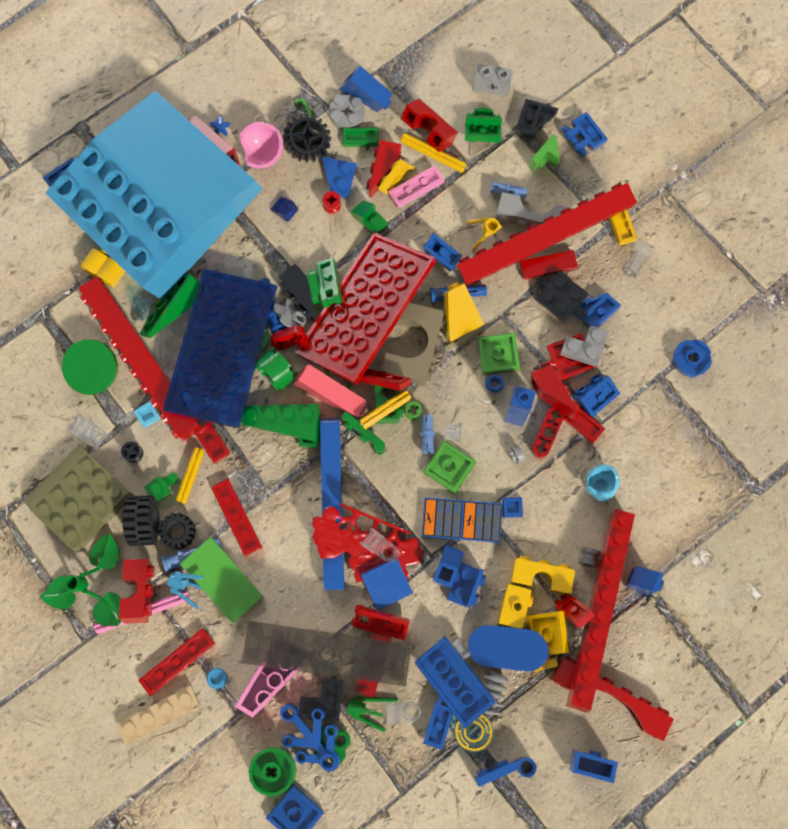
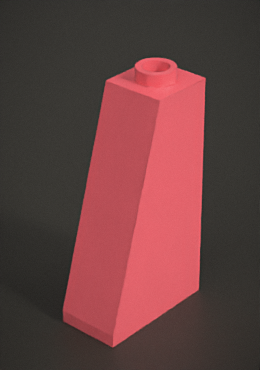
(329, 391)

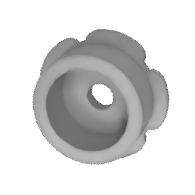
(517, 454)

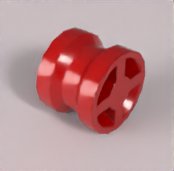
(335, 204)

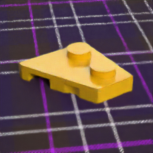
(395, 177)

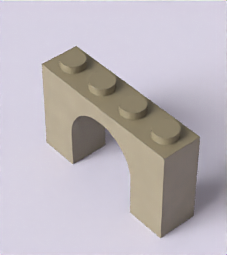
(429, 322)

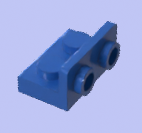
(596, 394)
(465, 585)

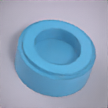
(217, 678)

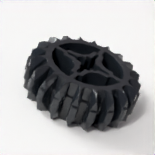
(299, 138)

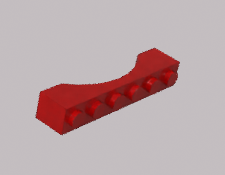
(649, 719)

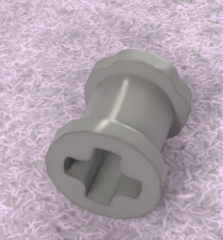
(460, 648)

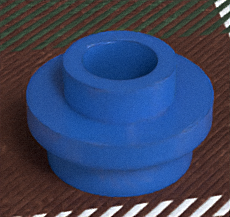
(494, 378)

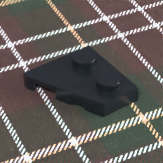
(534, 117)

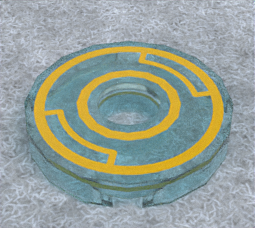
(476, 744)

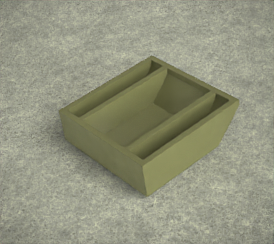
(78, 499)

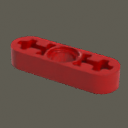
(537, 442)

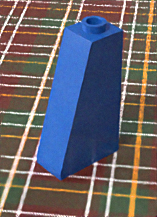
(519, 405)

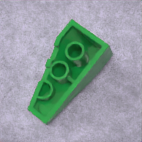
(171, 306)

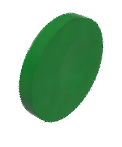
(89, 367)

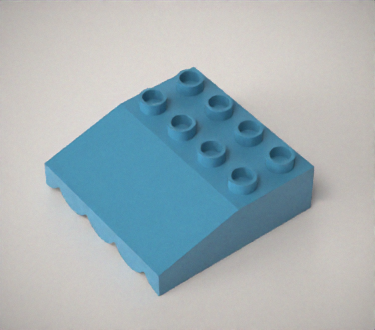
(153, 193)

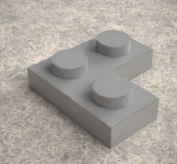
(588, 351)

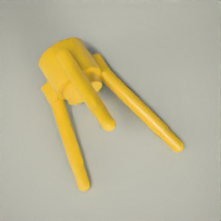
(489, 227)

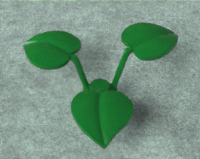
(61, 590)

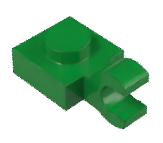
(160, 488)

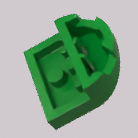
(483, 126)

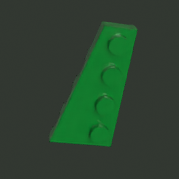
(290, 419)

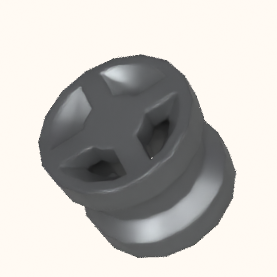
(589, 557)

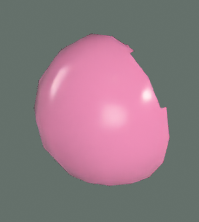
(261, 145)

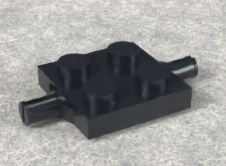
(561, 296)

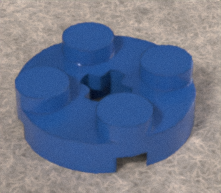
(681, 359)

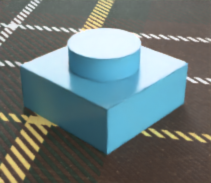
(147, 415)

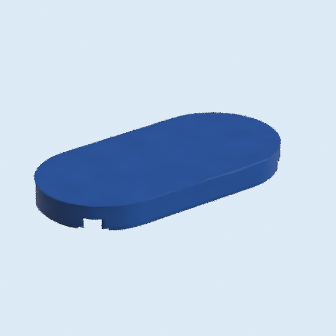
(508, 648)

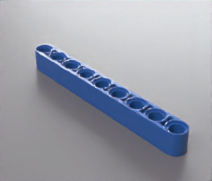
(332, 493)

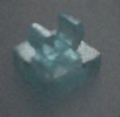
(142, 306)

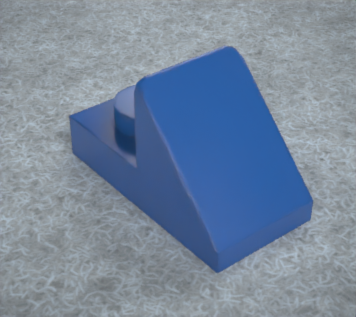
(442, 252)

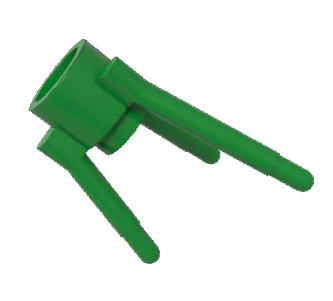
(357, 707)

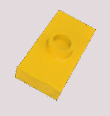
(623, 228)

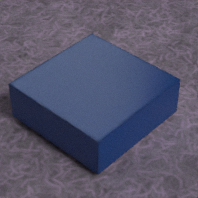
(512, 507)

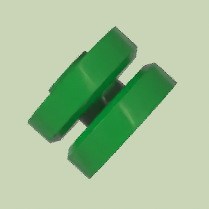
(264, 780)

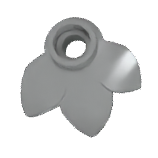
(290, 314)

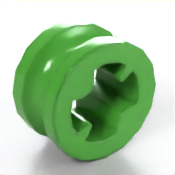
(418, 413)

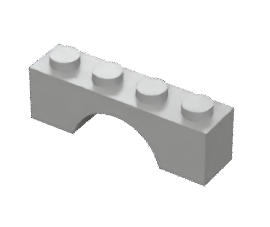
(512, 211)

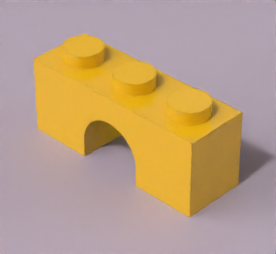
(559, 576)

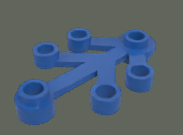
(312, 739)

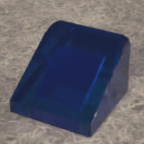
(284, 208)

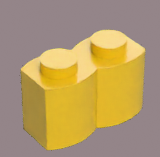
(99, 264)

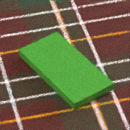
(222, 580)

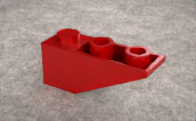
(386, 156)
(551, 390)

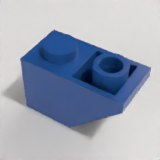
(448, 567)
(645, 580)

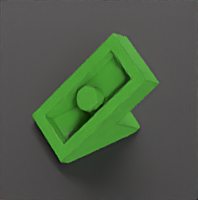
(548, 152)

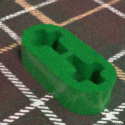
(314, 286)

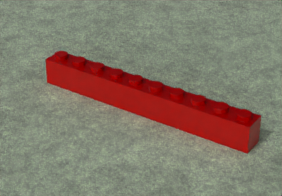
(547, 234)
(135, 353)
(602, 605)

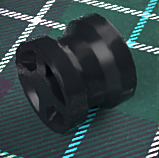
(129, 449)

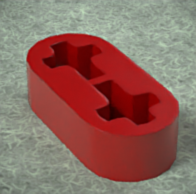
(288, 337)

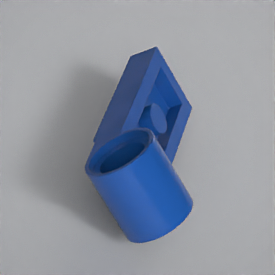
(504, 768)

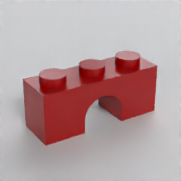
(420, 115)
(138, 607)

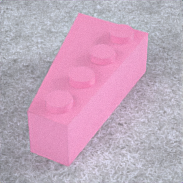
(262, 688)

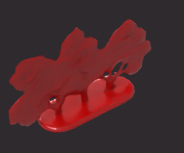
(333, 541)

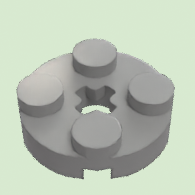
(344, 102)

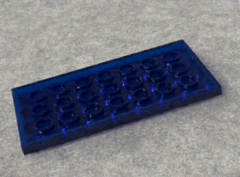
(220, 348)

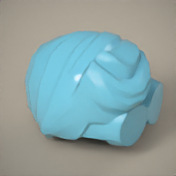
(602, 482)

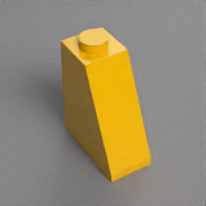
(459, 312)

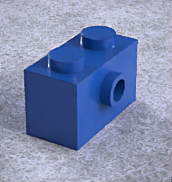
(593, 765)

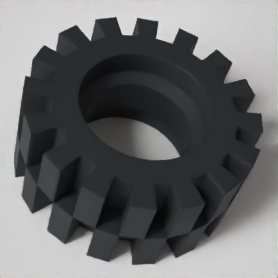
(166, 525)

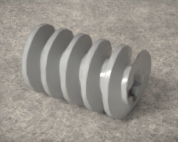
(495, 686)

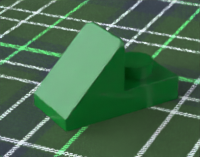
(368, 217)

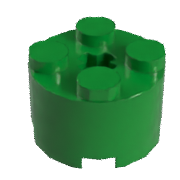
(276, 368)

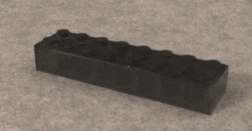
(326, 653)

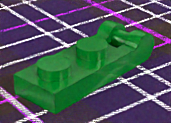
(328, 282)
(364, 435)

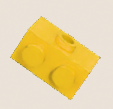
(515, 606)

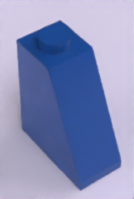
(367, 88)

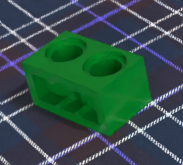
(381, 399)

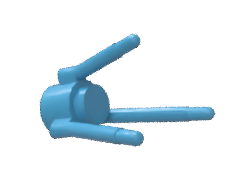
(178, 581)

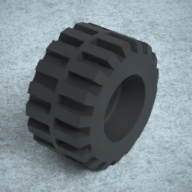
(140, 520)

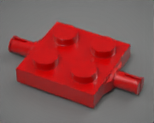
(565, 366)

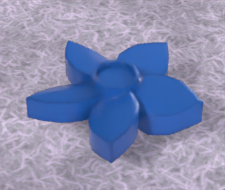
(220, 126)

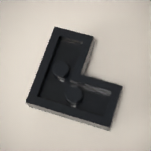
(329, 701)

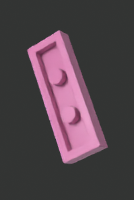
(416, 186)

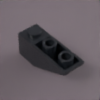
(296, 285)

